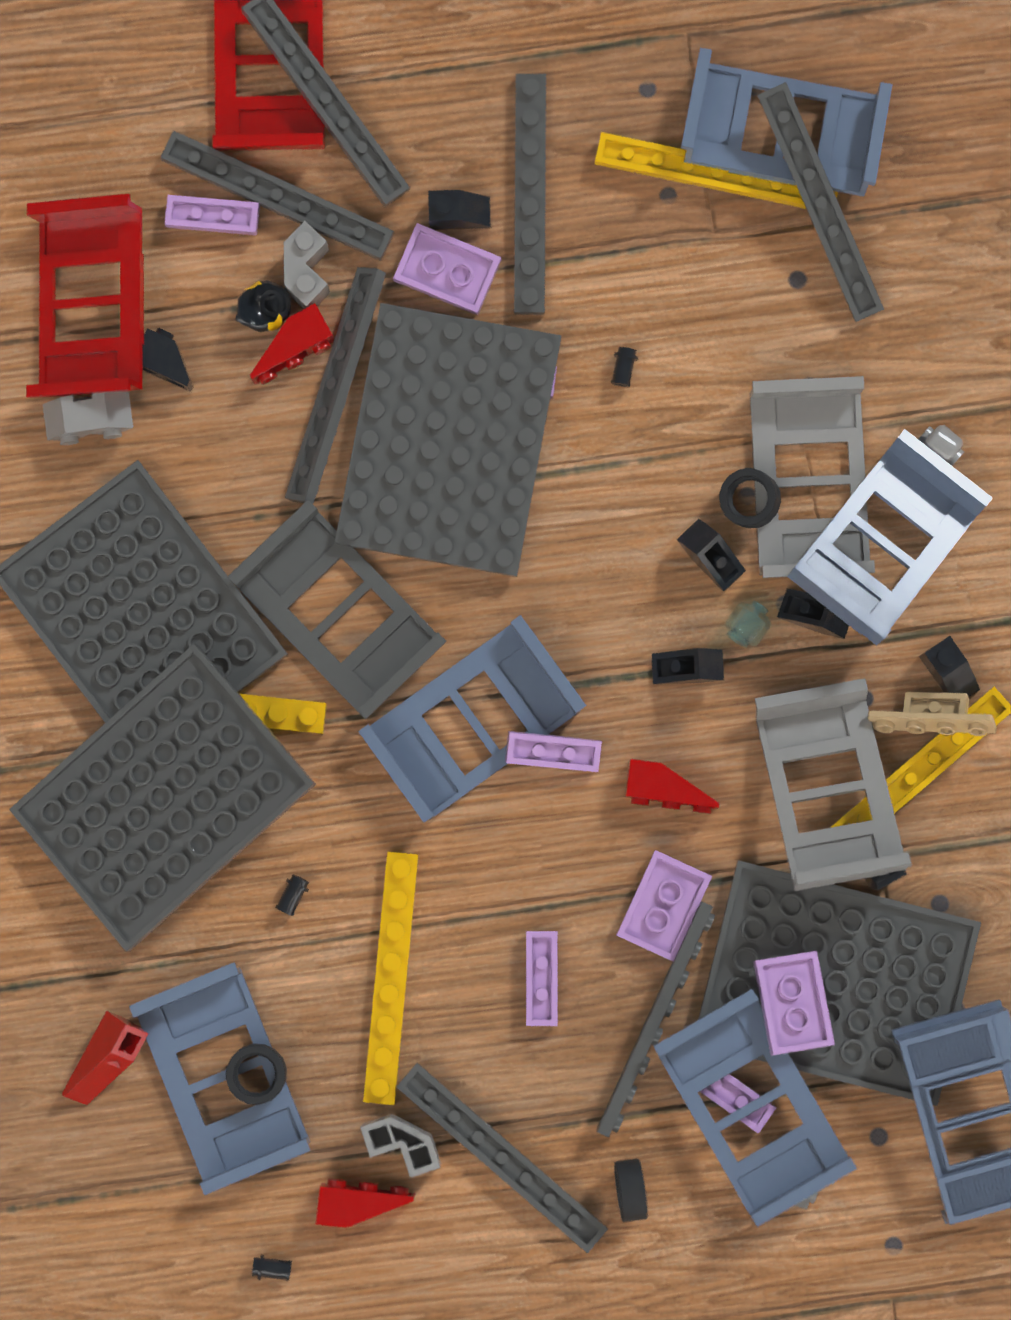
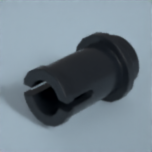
(623, 366)
(292, 894)
(271, 1268)

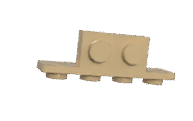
(933, 713)

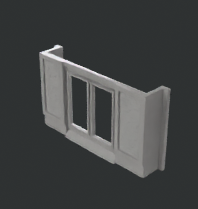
(806, 414)
(817, 725)

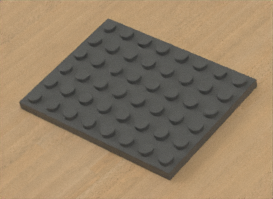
(448, 440)
(128, 591)
(162, 797)
(877, 963)

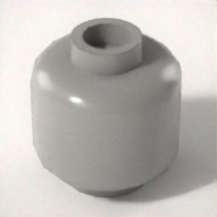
(943, 443)

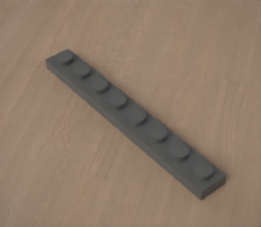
(326, 100)
(530, 194)
(277, 195)
(820, 201)
(335, 385)
(651, 1032)
(502, 1157)

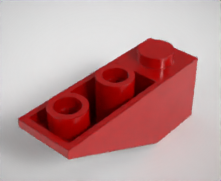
(298, 338)
(657, 782)
(105, 1058)
(351, 1205)

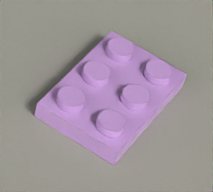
(447, 269)
(664, 905)
(793, 1003)

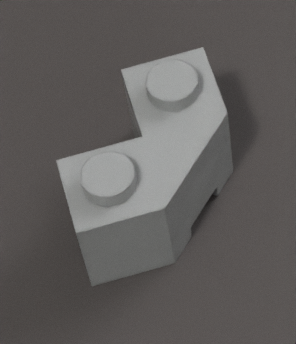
(301, 253)
(74, 418)
(393, 1133)

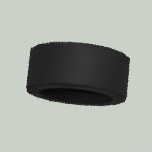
(727, 492)
(234, 1083)
(630, 1190)

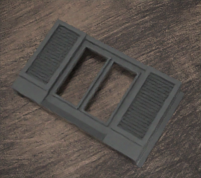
(290, 565)

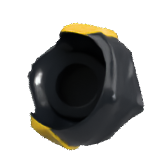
(263, 306)

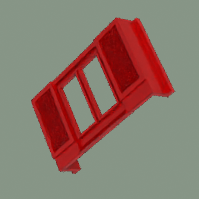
(263, 121)
(84, 235)

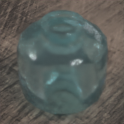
(748, 624)

